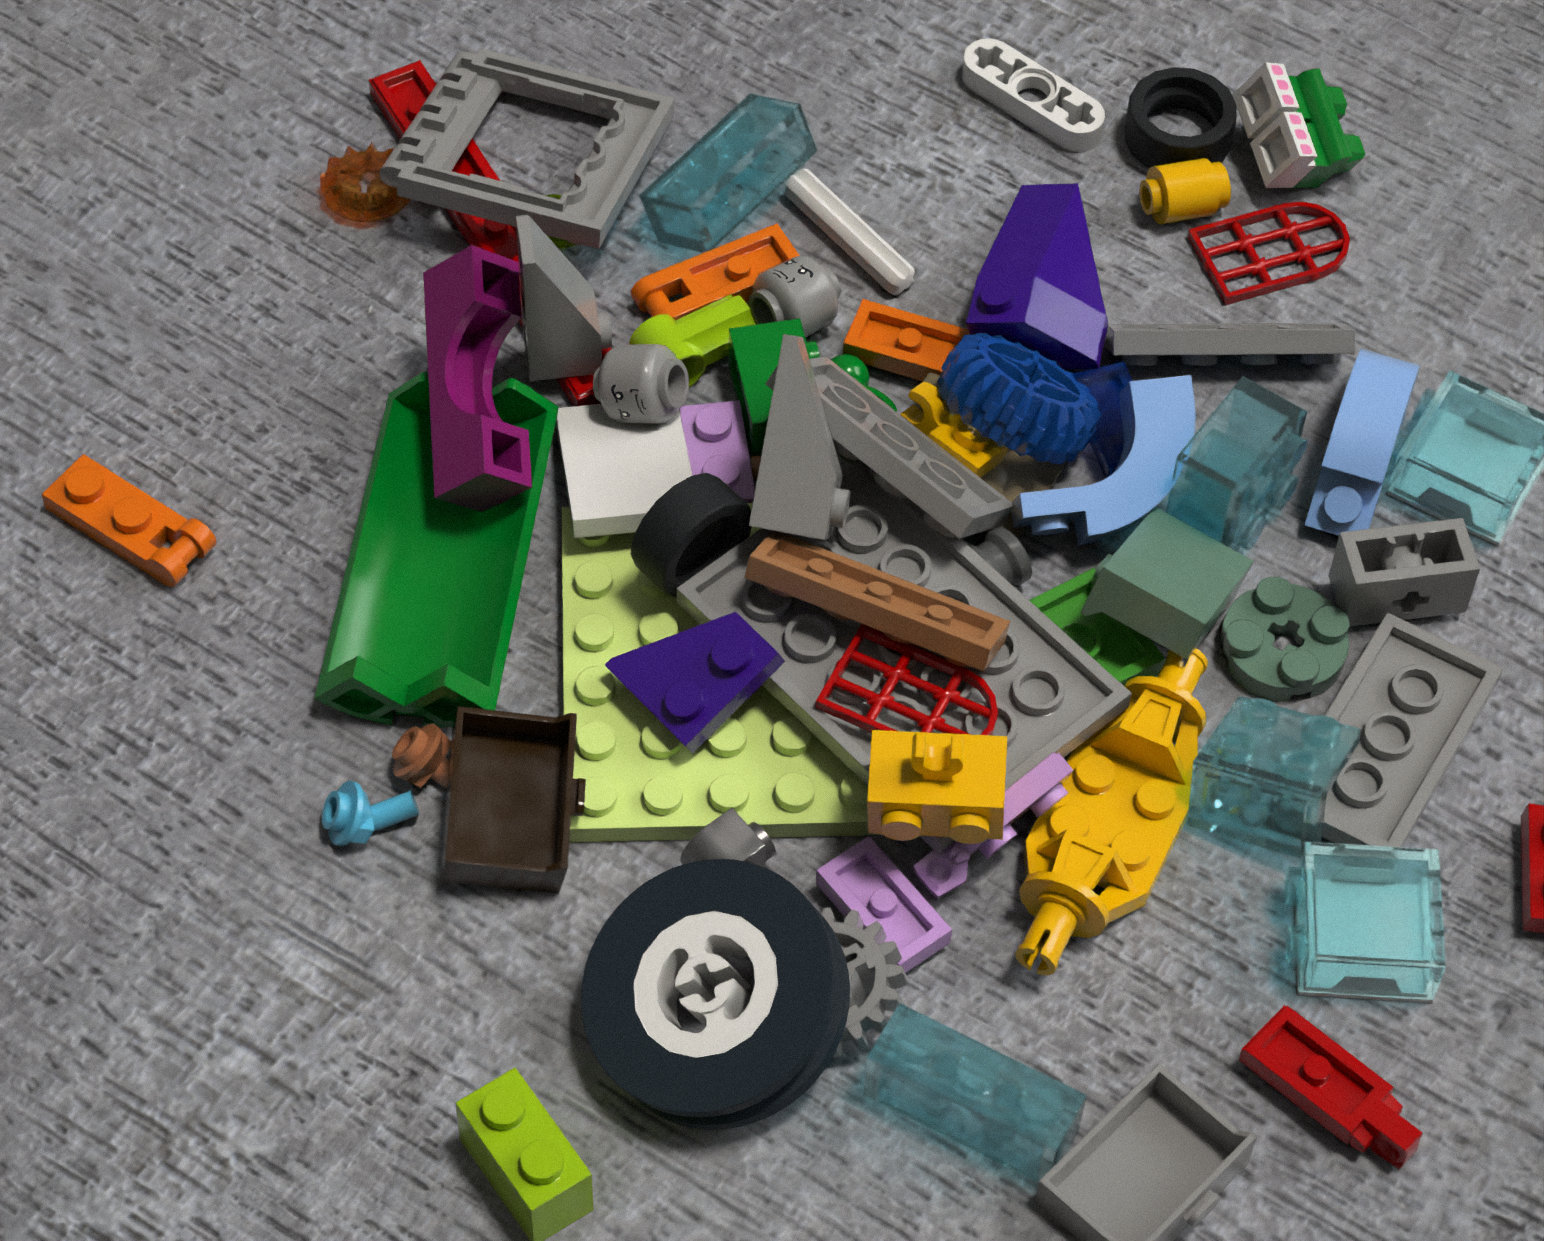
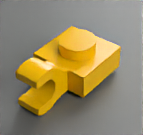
(949, 432)

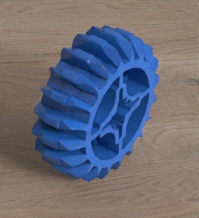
(1018, 398)

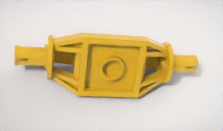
(1119, 815)

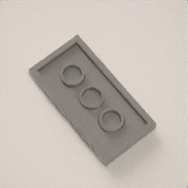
(904, 457)
(1414, 711)

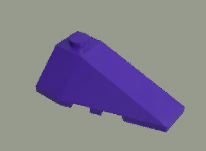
(1043, 280)

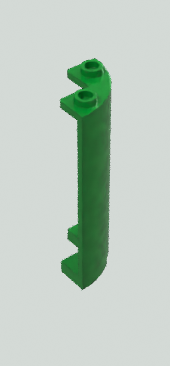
(428, 580)

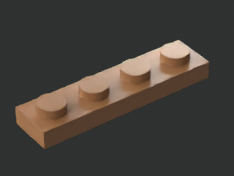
(878, 600)

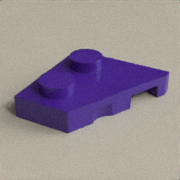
(698, 675)

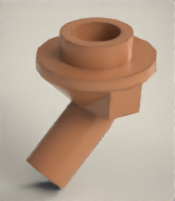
(422, 756)

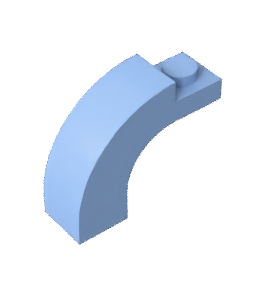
(1156, 427)
(1362, 443)

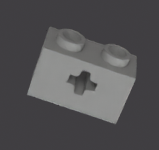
(1404, 571)

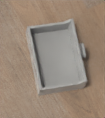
(1146, 1166)

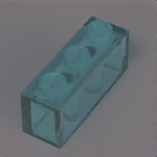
(728, 173)
(973, 1094)

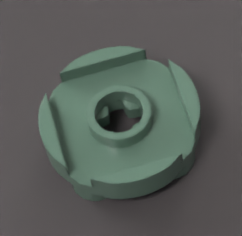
(1289, 610)

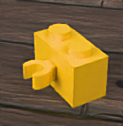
(937, 785)

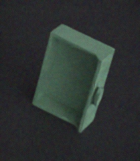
(1168, 582)

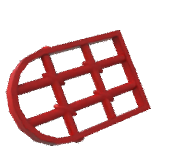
(1259, 265)
(900, 673)

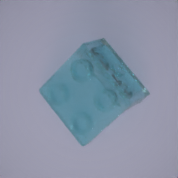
(1268, 775)

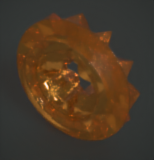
(344, 194)

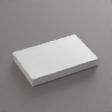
(617, 468)

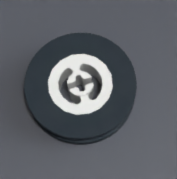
(755, 1047)

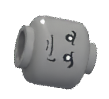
(796, 291)
(641, 383)

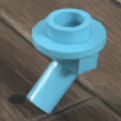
(353, 819)

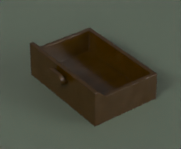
(510, 800)

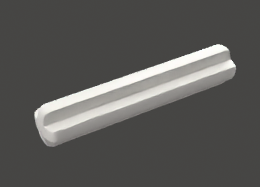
(849, 231)

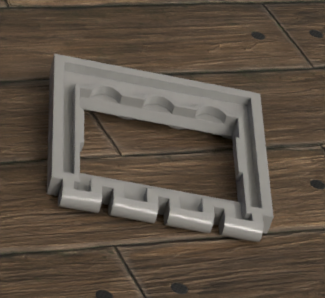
(460, 102)

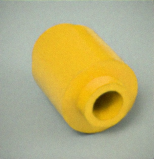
(1185, 190)

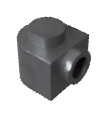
(730, 839)

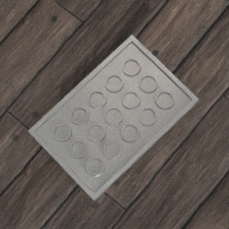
(1042, 680)

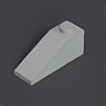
(558, 310)
(798, 463)

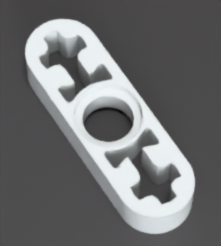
(1042, 116)

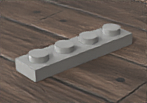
(1253, 341)

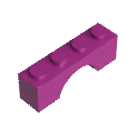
(468, 314)

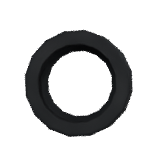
(1185, 90)
(689, 530)

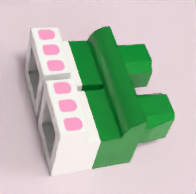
(1296, 127)

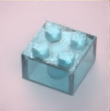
(1239, 465)

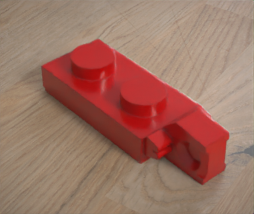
(1331, 1086)

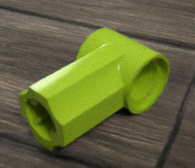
(699, 336)

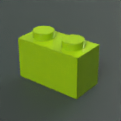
(524, 1156)

